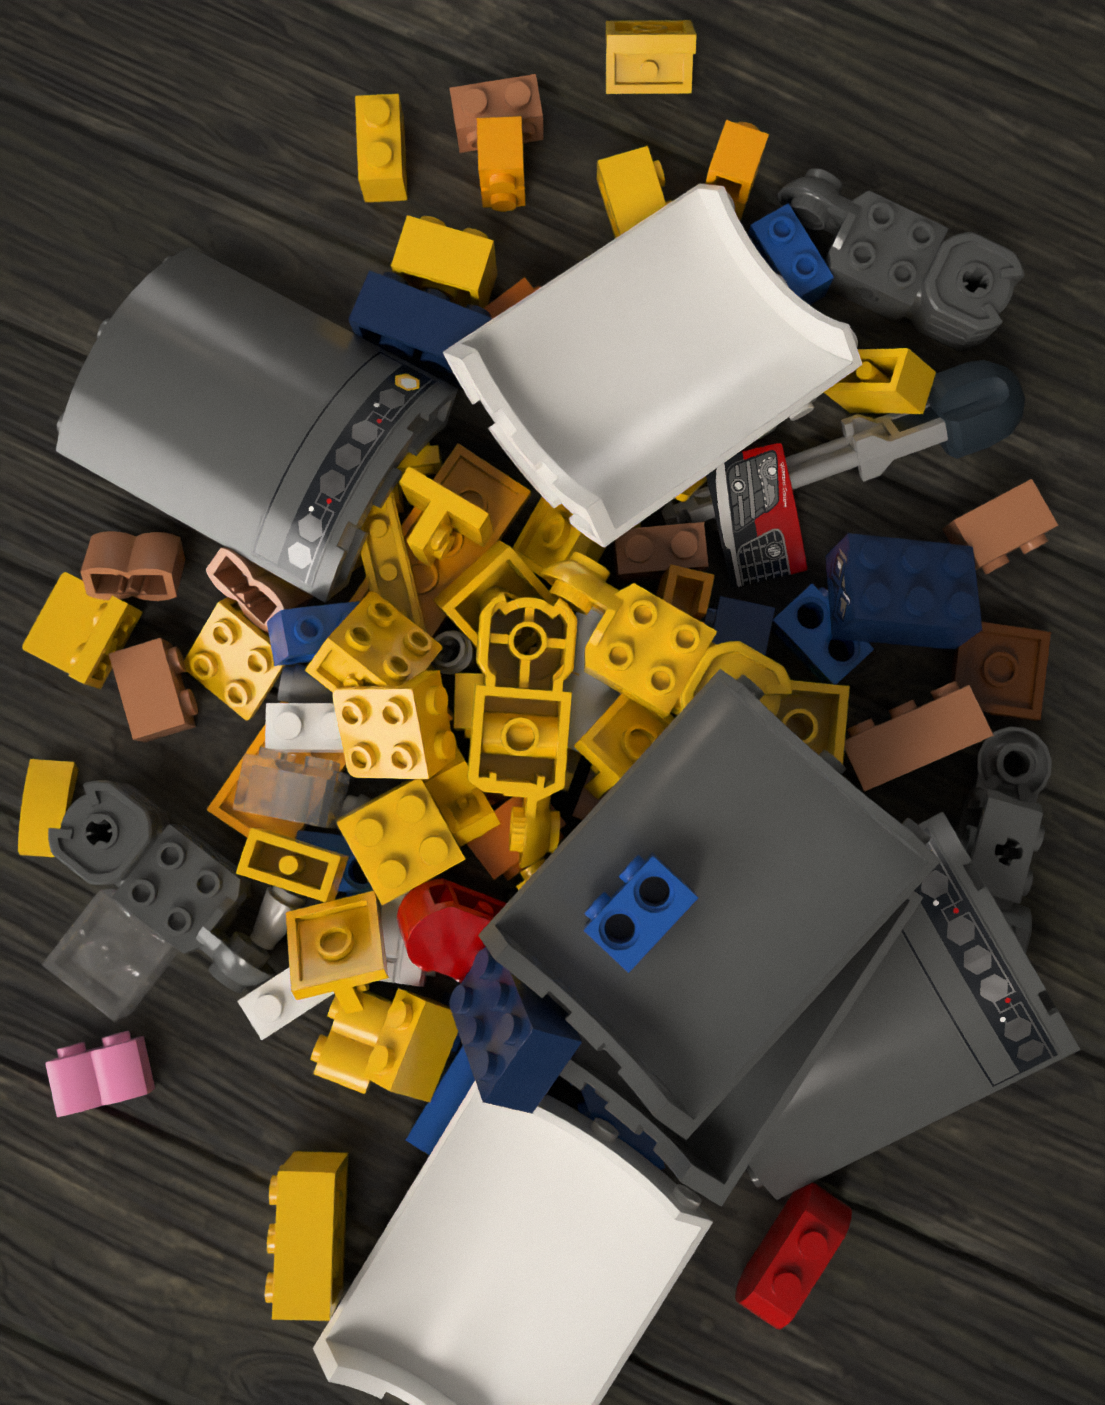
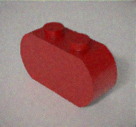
(443, 926)
(793, 1255)

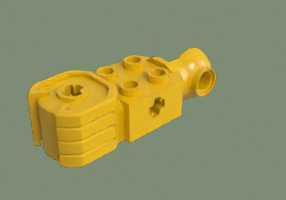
(651, 646)
(523, 715)

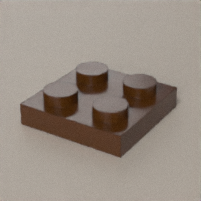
(1004, 670)

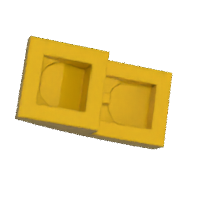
(44, 803)

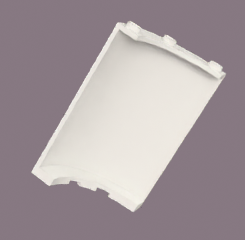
(649, 364)
(514, 1265)

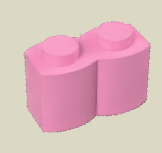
(99, 1075)

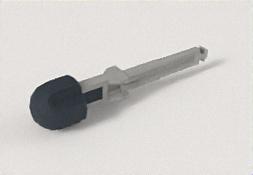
(965, 413)

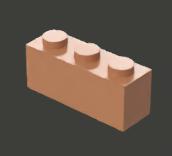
(916, 735)

